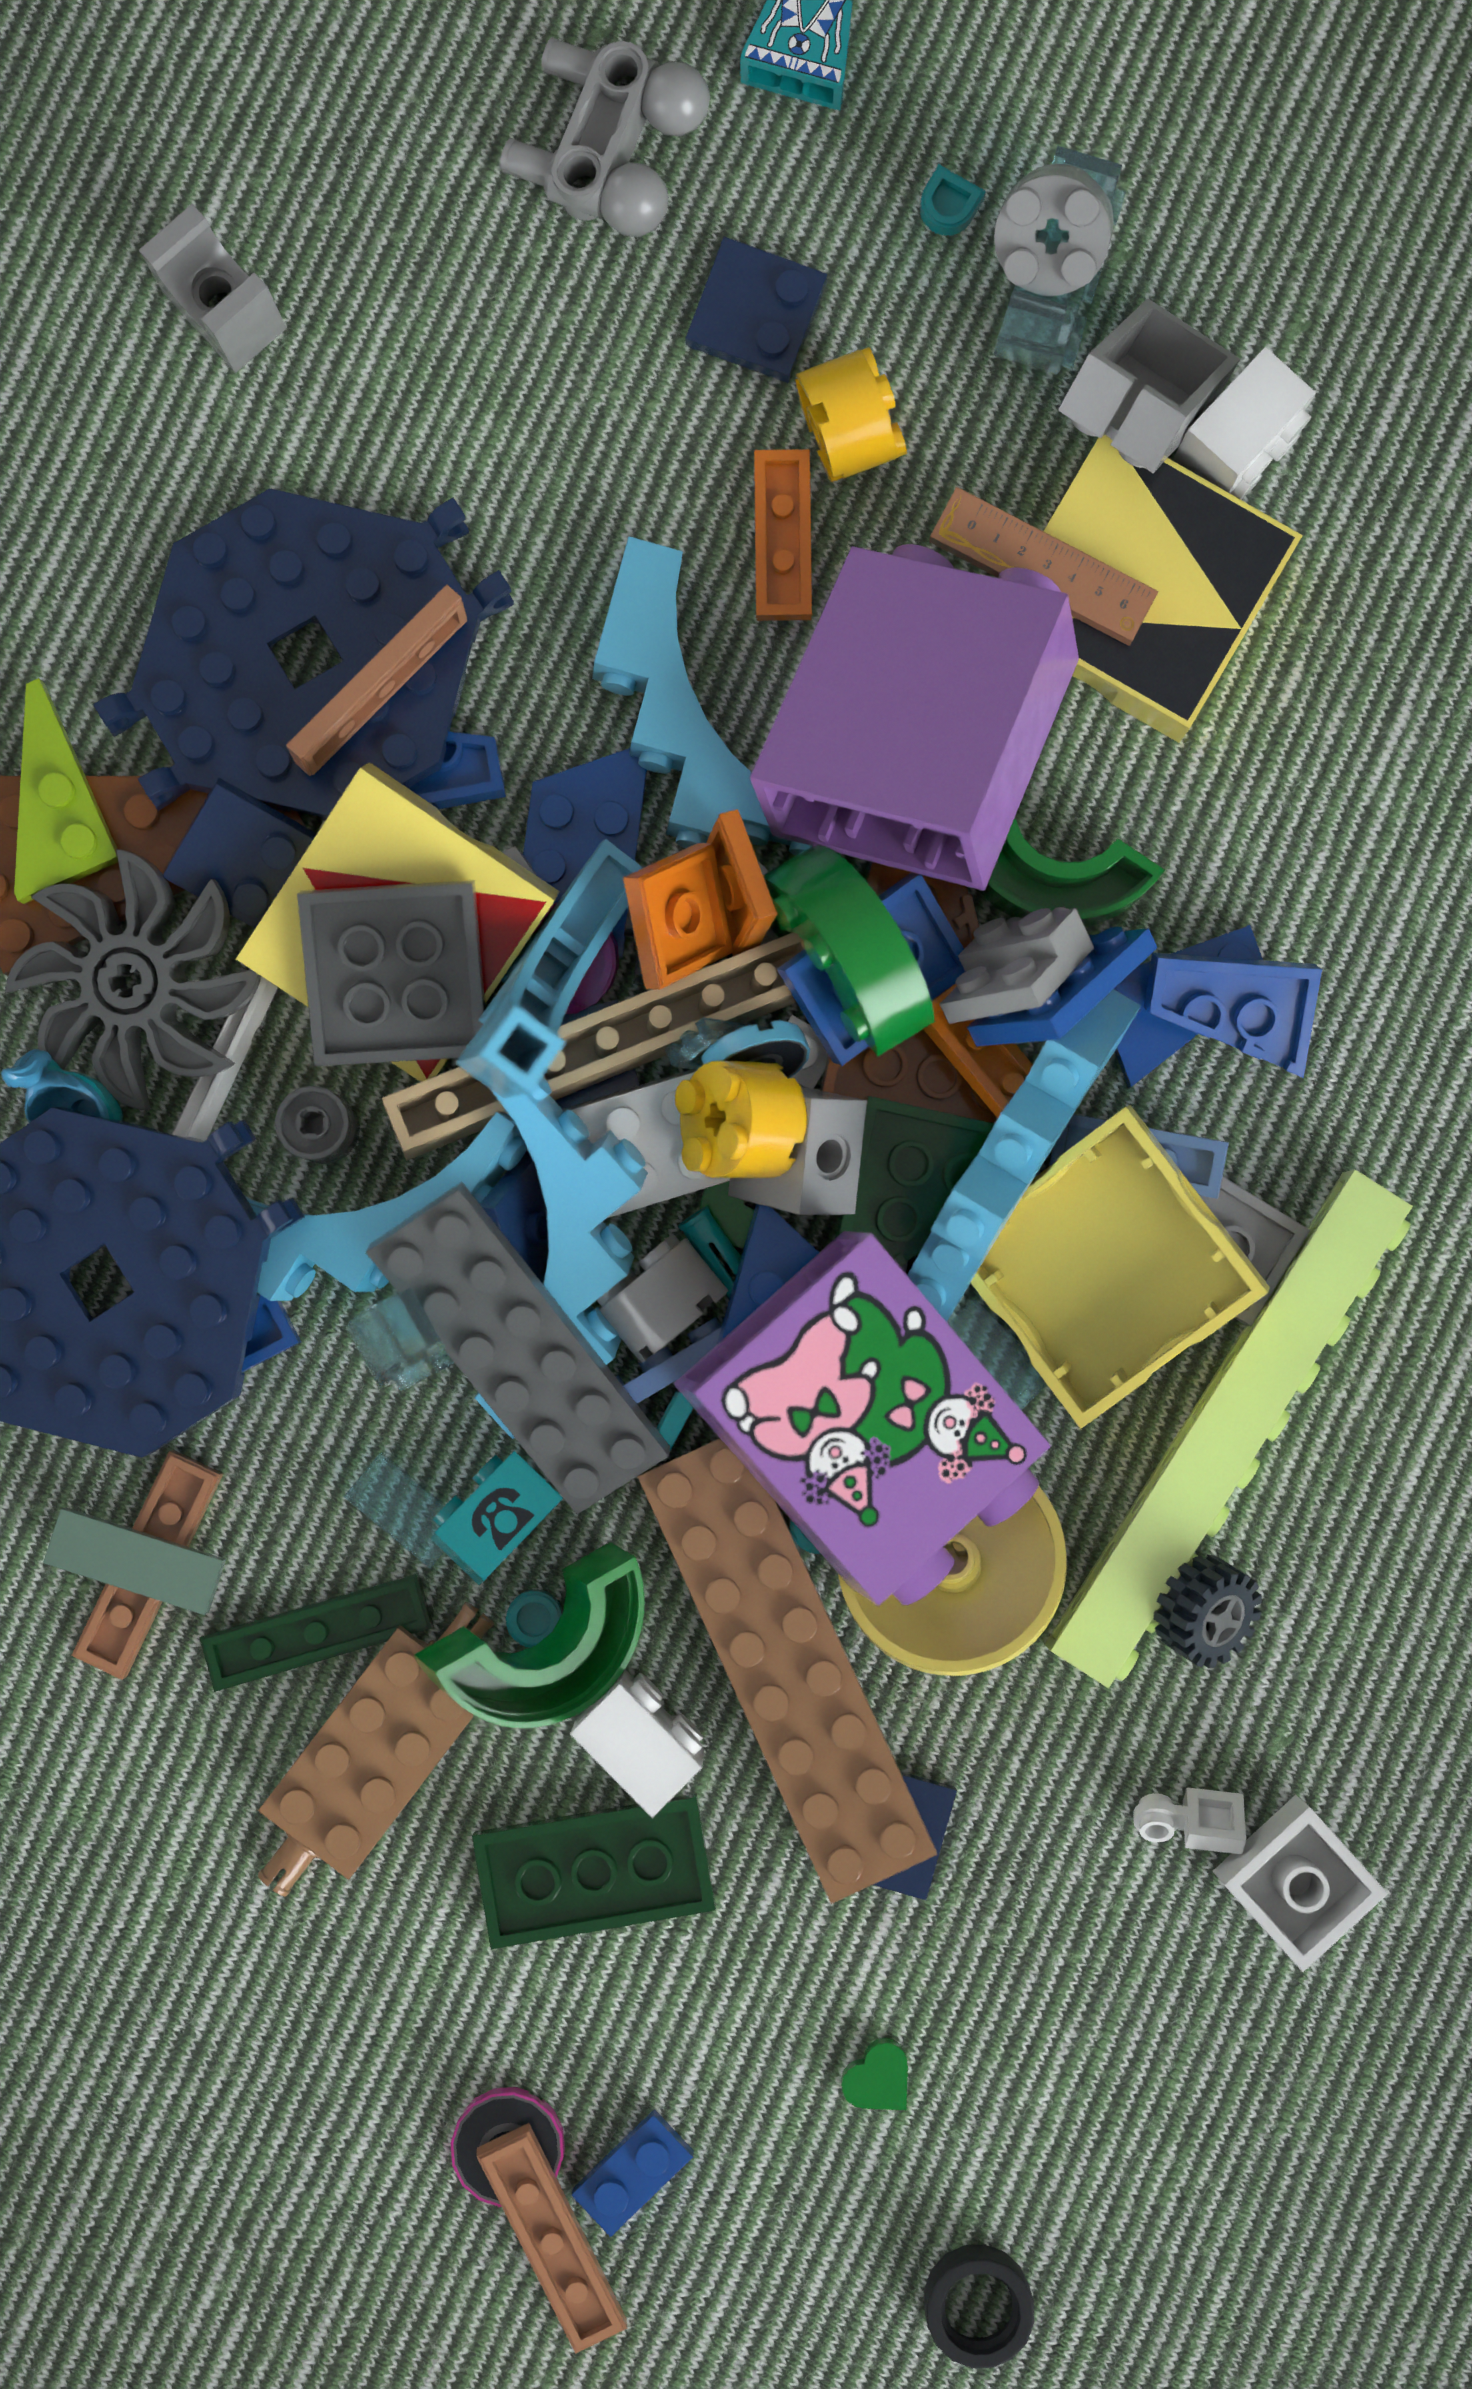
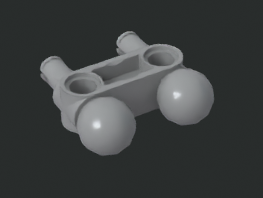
(606, 133)

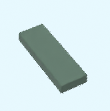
(134, 1561)

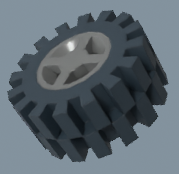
(1207, 1611)

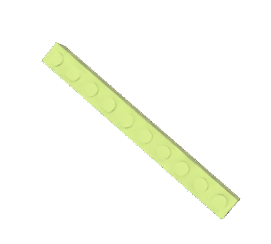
(1229, 1427)

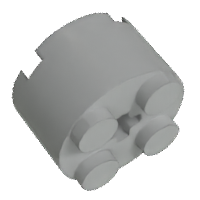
(1026, 251)
(663, 1298)

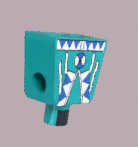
(800, 50)

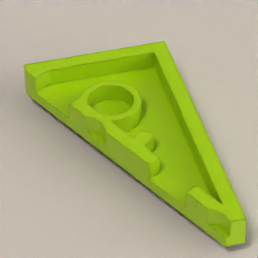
(58, 818)

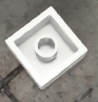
(1247, 426)
(640, 1742)
(1300, 1883)

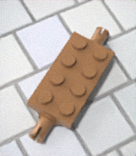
(365, 1761)

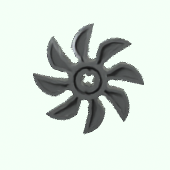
(119, 956)

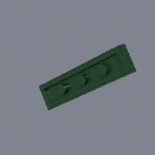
(315, 1632)

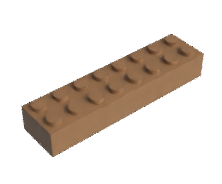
(788, 1670)

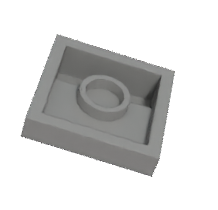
(1017, 963)

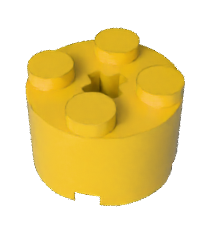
(849, 414)
(740, 1119)

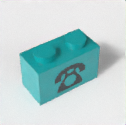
(495, 1516)

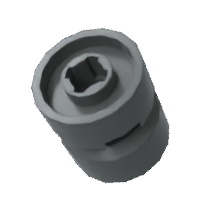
(317, 1125)

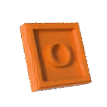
(742, 883)
(678, 915)

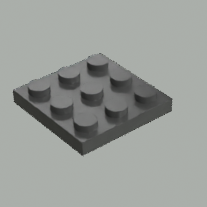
(392, 971)

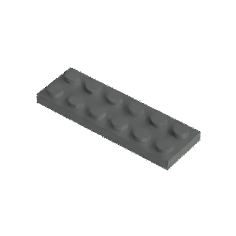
(519, 1349)

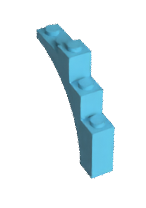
(644, 655)
(526, 1014)
(1016, 1151)
(580, 1190)
(341, 1239)

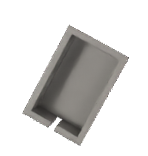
(1148, 385)

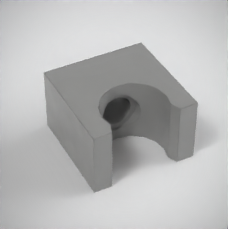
(193, 269)
(825, 1164)

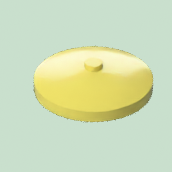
(986, 1607)

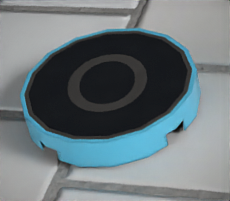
(780, 1045)

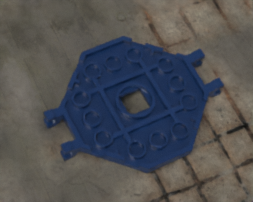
(259, 578)
(181, 1244)

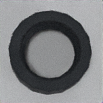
(978, 2351)

